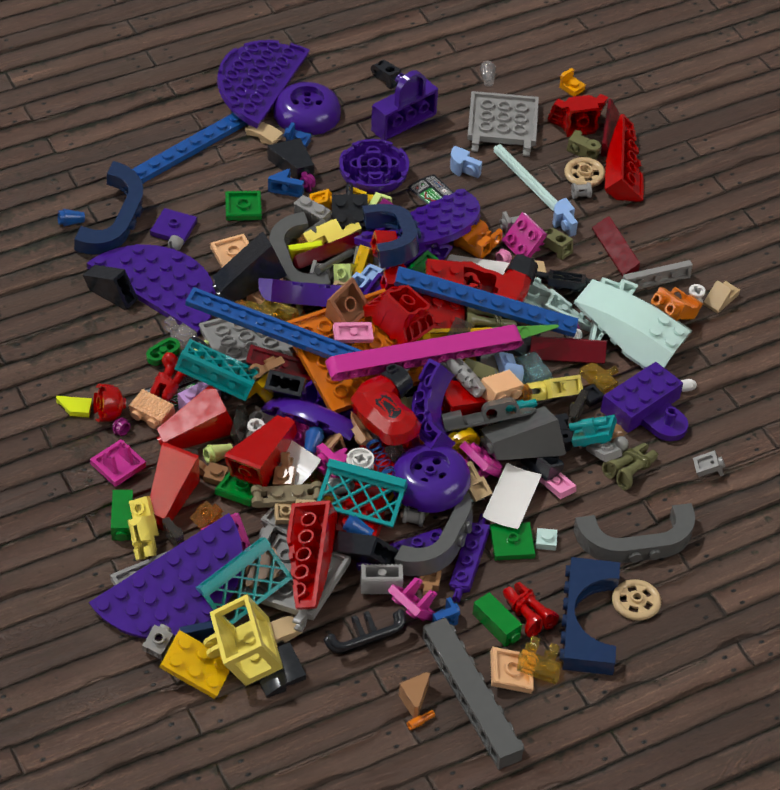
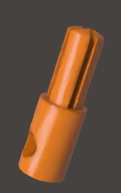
(419, 720)

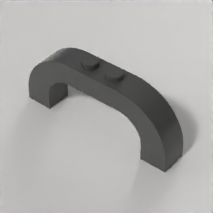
(281, 235)
(636, 547)
(441, 553)

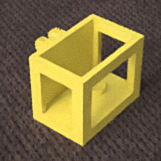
(247, 649)

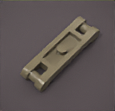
(284, 494)

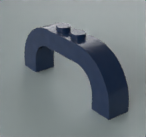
(397, 218)
(101, 241)

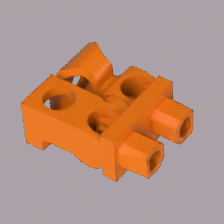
(479, 239)
(675, 307)

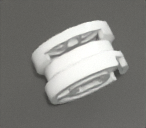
(361, 457)

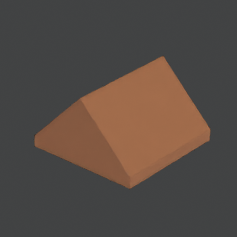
(346, 303)

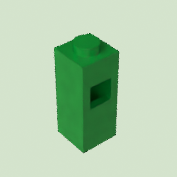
(121, 514)
(497, 619)

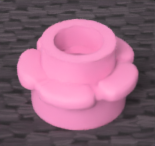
(503, 256)

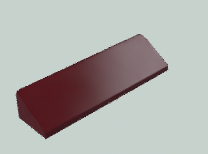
(611, 120)
(616, 246)
(325, 251)
(569, 349)

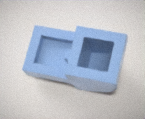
(462, 163)
(564, 217)
(367, 275)
(507, 361)

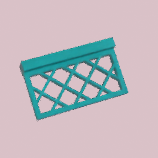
(209, 372)
(368, 477)
(239, 564)

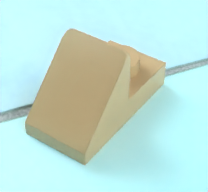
(721, 296)

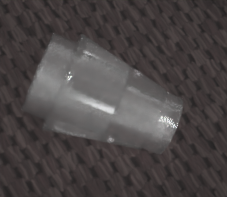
(488, 72)

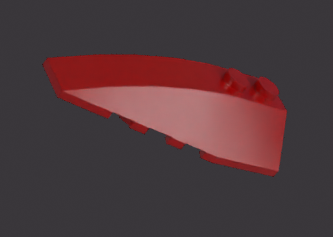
(622, 168)
(310, 549)

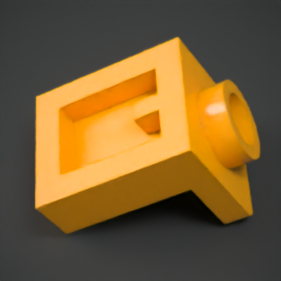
(570, 83)
(323, 197)

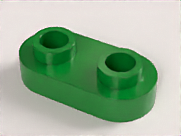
(155, 353)

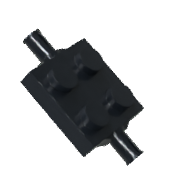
(348, 208)
(563, 279)

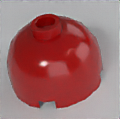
(108, 403)

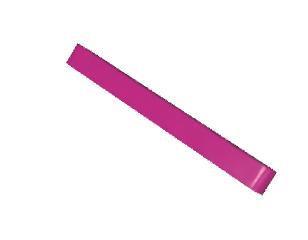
(418, 352)

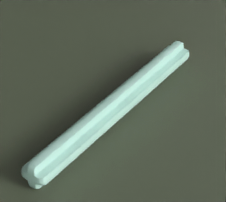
(525, 176)

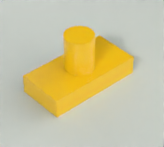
(258, 388)

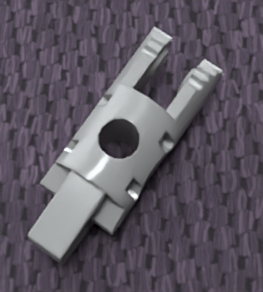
(466, 376)

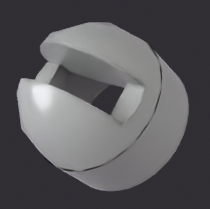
(175, 242)

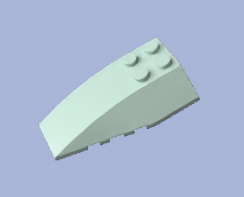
(634, 325)

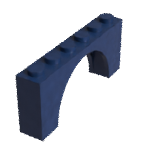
(580, 650)

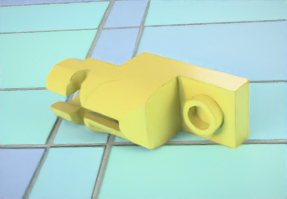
(143, 528)

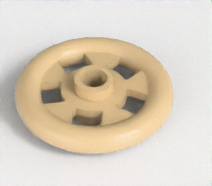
(584, 171)
(641, 586)

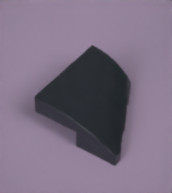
(547, 466)

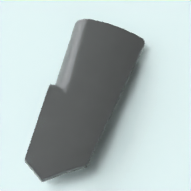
(455, 421)

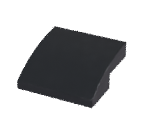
(290, 673)

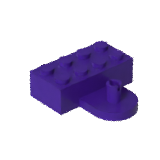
(410, 104)
(647, 402)

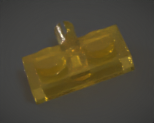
(599, 377)

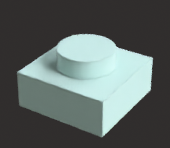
(546, 539)

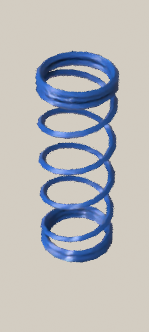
(376, 448)

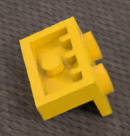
(363, 258)

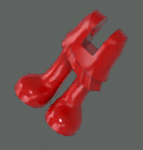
(164, 382)
(520, 602)

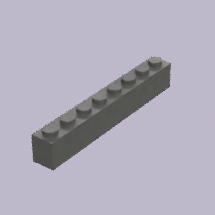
(473, 693)

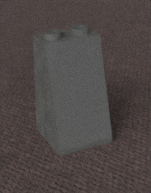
(524, 437)

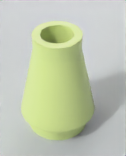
(216, 452)

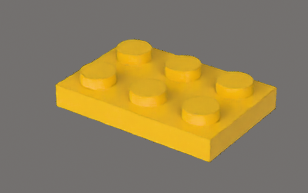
(190, 663)

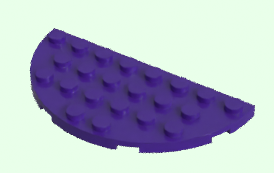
(256, 75)
(439, 220)
(161, 279)
(166, 587)

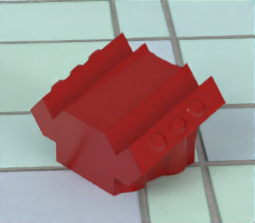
(578, 113)
(401, 314)

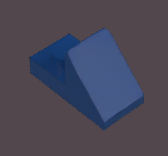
(283, 184)

